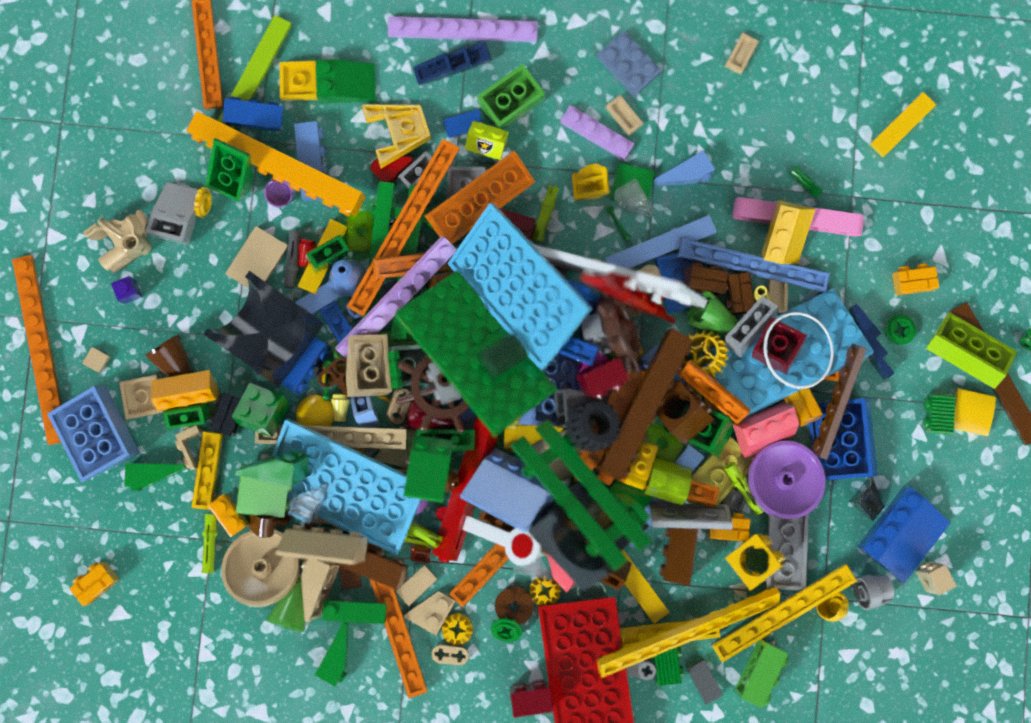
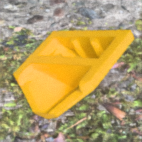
(590, 182)

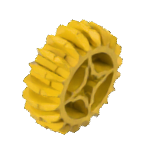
(705, 341)

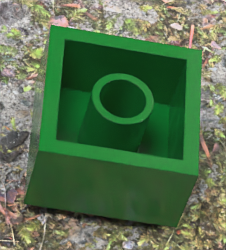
(260, 410)

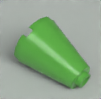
(713, 317)
(290, 610)

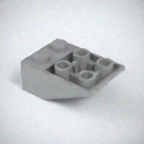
(173, 214)

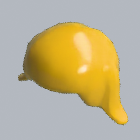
(834, 608)

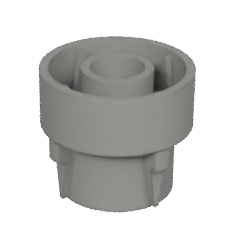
(873, 591)

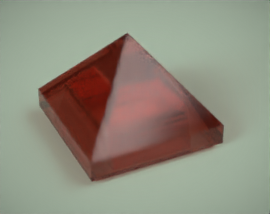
(420, 554)

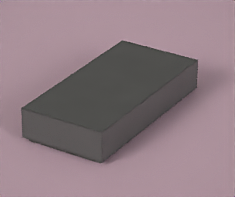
(704, 681)

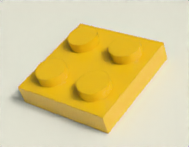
(298, 80)

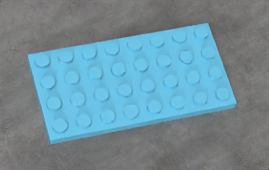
(519, 285)
(753, 380)
(361, 490)

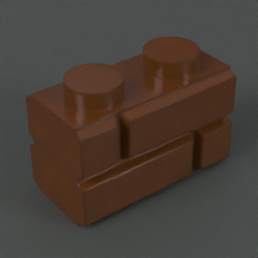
(705, 279)
(739, 293)

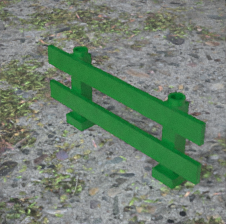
(382, 214)
(625, 522)

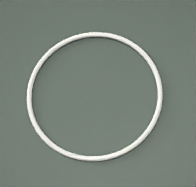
(829, 338)

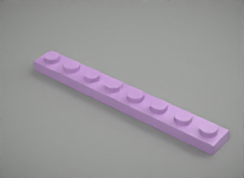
(462, 29)
(401, 291)

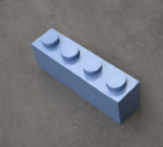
(309, 149)

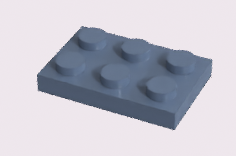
(629, 63)

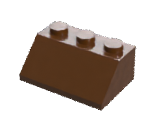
(679, 555)

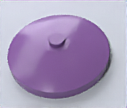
(786, 480)

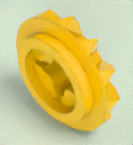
(202, 202)
(535, 589)
(464, 623)

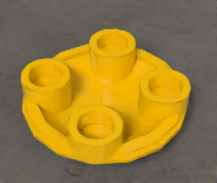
(315, 411)

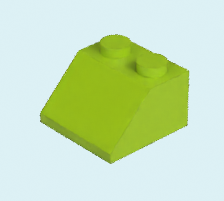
(669, 481)

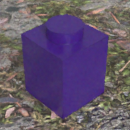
(126, 290)

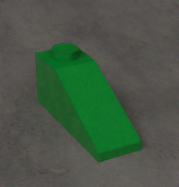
(461, 441)
(147, 475)
(354, 611)
(335, 660)

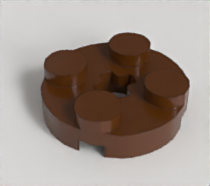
(523, 600)

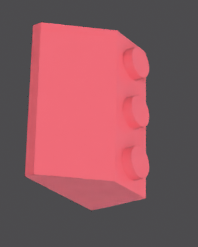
(765, 428)

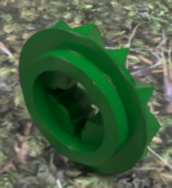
(902, 321)
(504, 634)

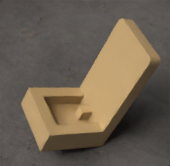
(182, 445)

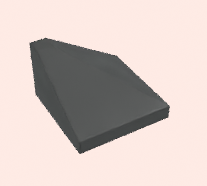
(734, 501)

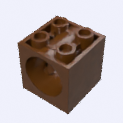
(696, 418)

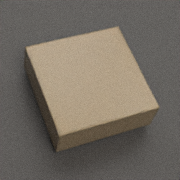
(96, 360)

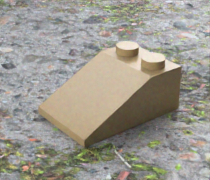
(367, 366)
(316, 586)

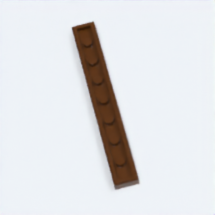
(1006, 390)

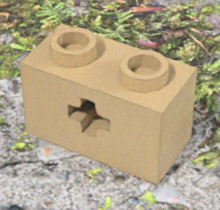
(935, 578)

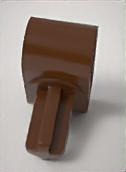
(336, 376)
(264, 525)

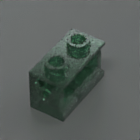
(503, 356)

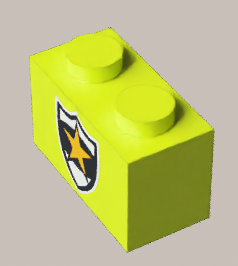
(486, 140)

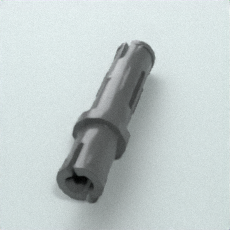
(292, 260)

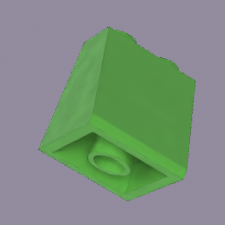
(261, 497)

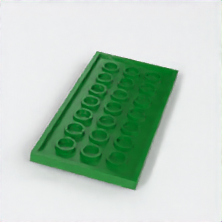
(453, 332)

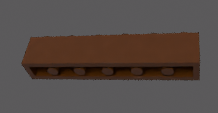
(376, 566)

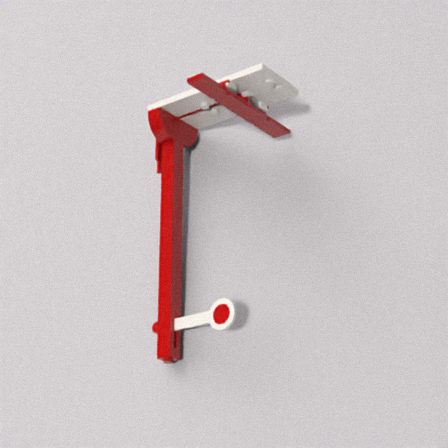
(631, 287)

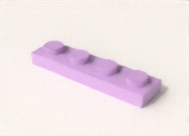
(597, 133)

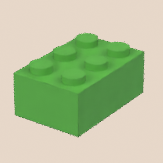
(511, 97)
(761, 673)

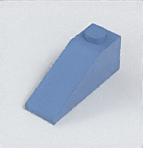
(689, 172)

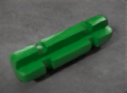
(806, 182)
(395, 372)

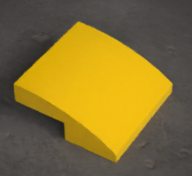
(974, 411)

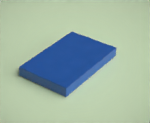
(673, 269)

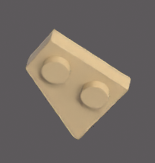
(397, 456)
(431, 612)

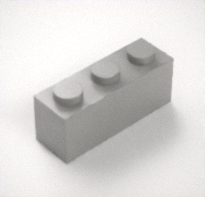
(751, 326)

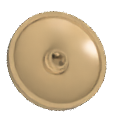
(255, 572)

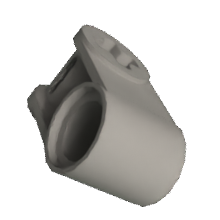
(636, 670)

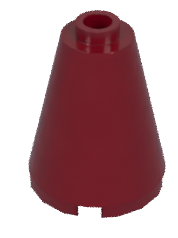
(416, 416)

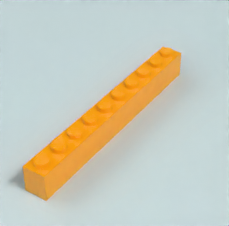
(280, 165)

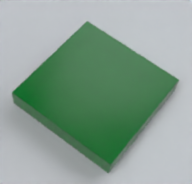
(627, 173)

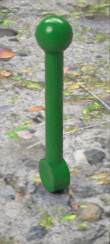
(610, 210)
(325, 397)

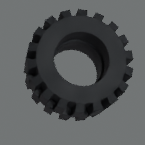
(605, 419)

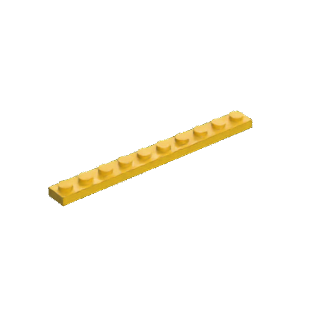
(685, 633)

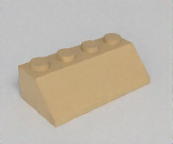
(323, 546)

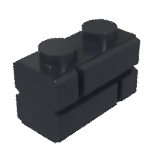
(222, 419)

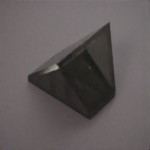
(868, 499)

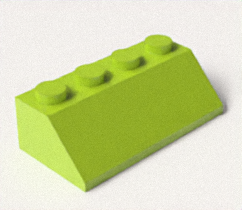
(972, 350)

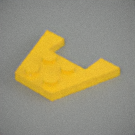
(405, 125)

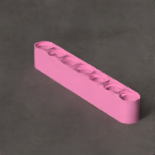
(823, 219)

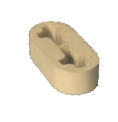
(393, 407)
(451, 649)

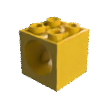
(738, 558)

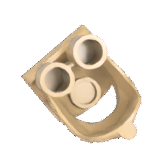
(128, 238)

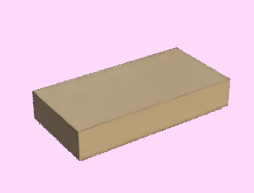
(741, 53)
(624, 115)
(778, 295)
(416, 585)

